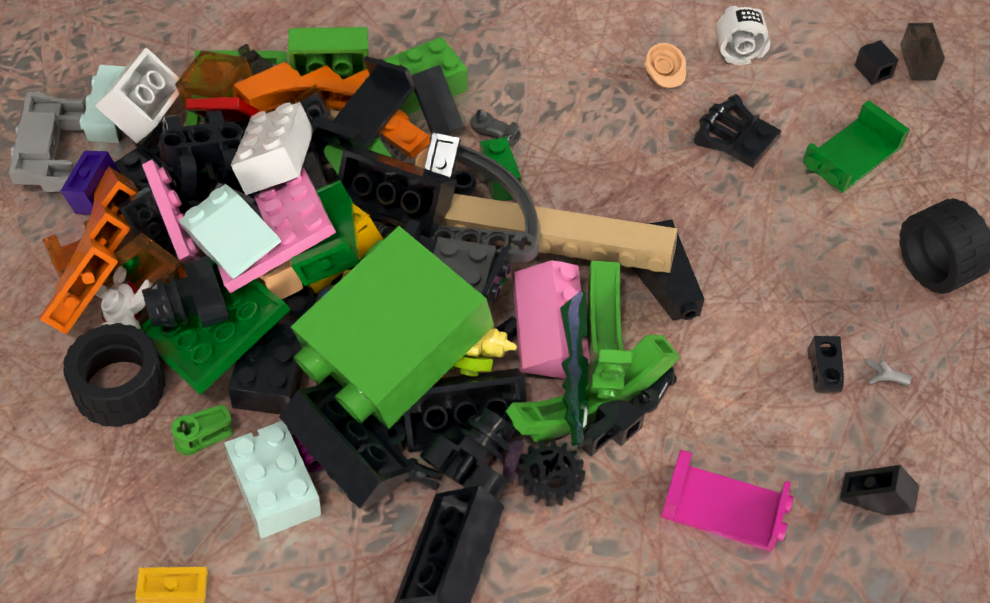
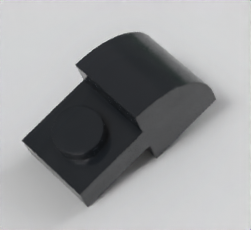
(613, 421)

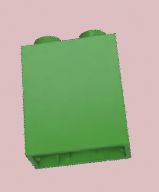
(391, 329)

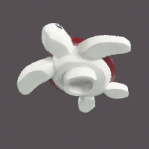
(122, 300)

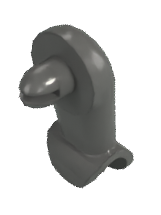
(485, 124)

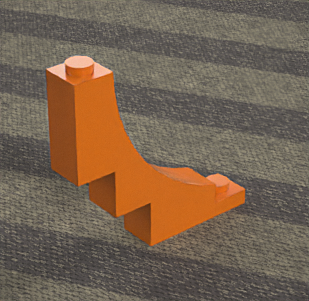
(94, 255)

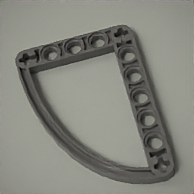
(485, 236)

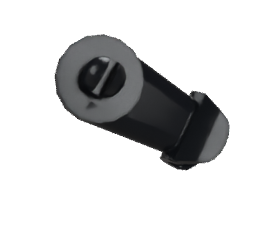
(650, 398)

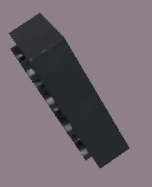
(145, 217)

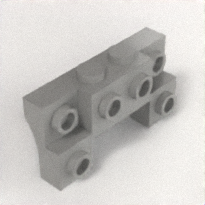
(38, 141)

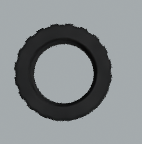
(946, 245)
(108, 346)

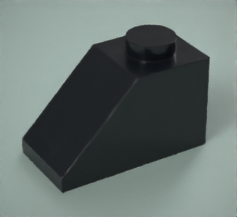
(881, 490)

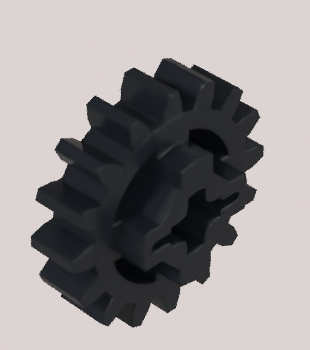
(559, 482)

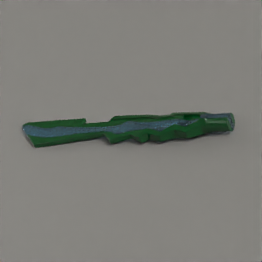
(575, 366)

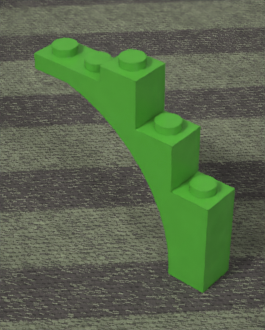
(606, 349)

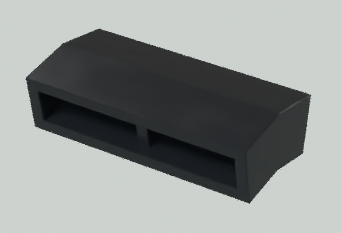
(436, 101)

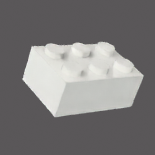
(140, 95)

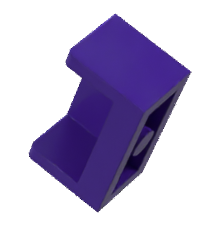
(85, 179)

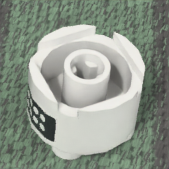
(742, 35)

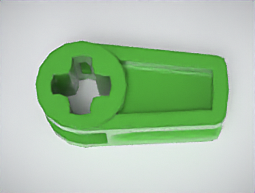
(201, 429)

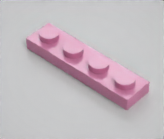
(169, 204)

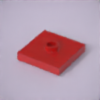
(231, 108)

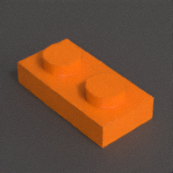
(405, 136)

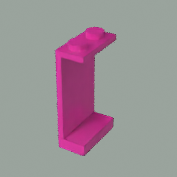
(726, 505)

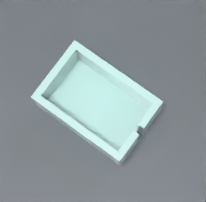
(273, 479)

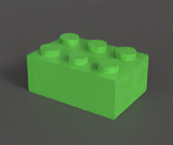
(336, 47)
(427, 56)

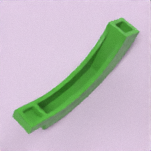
(546, 418)

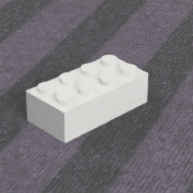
(272, 148)

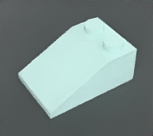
(229, 231)

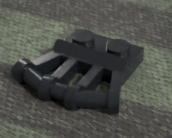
(752, 138)
(131, 163)

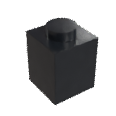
(876, 62)

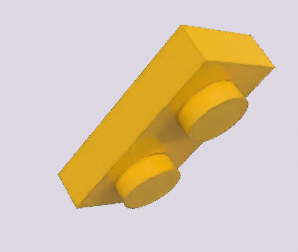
(171, 585)

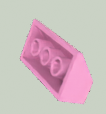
(540, 329)

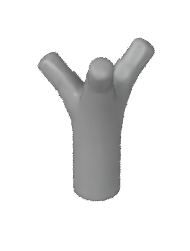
(886, 373)

